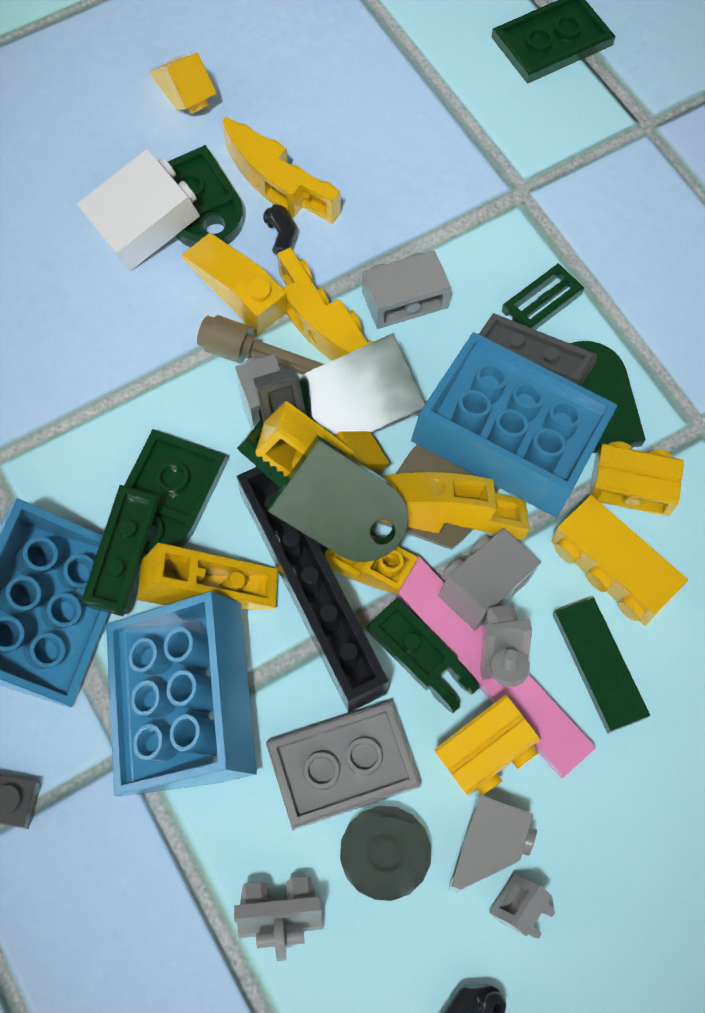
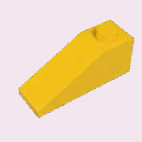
(238, 282)
(179, 573)

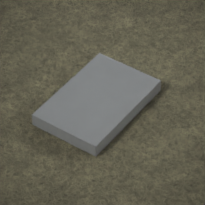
(342, 765)

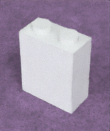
(140, 208)

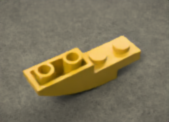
(267, 170)
(323, 324)
(459, 501)

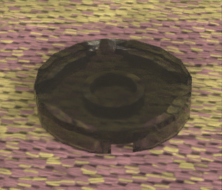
(385, 853)

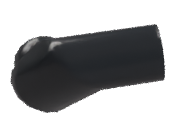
(282, 221)
(477, 999)

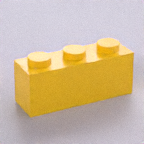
(617, 561)

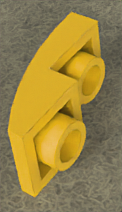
(384, 573)

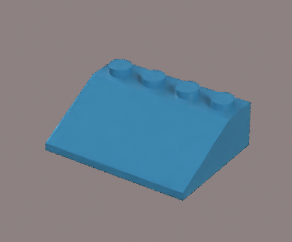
(513, 423)
(42, 622)
(179, 697)

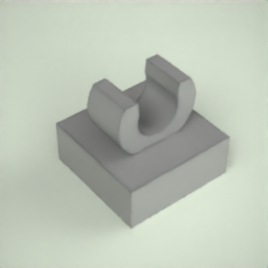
(522, 905)

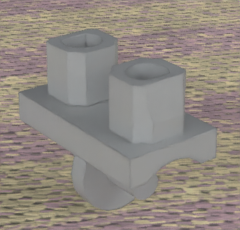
(505, 647)
(279, 921)

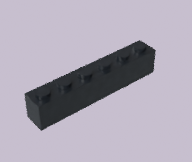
(317, 598)

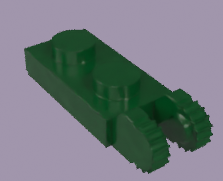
(420, 652)

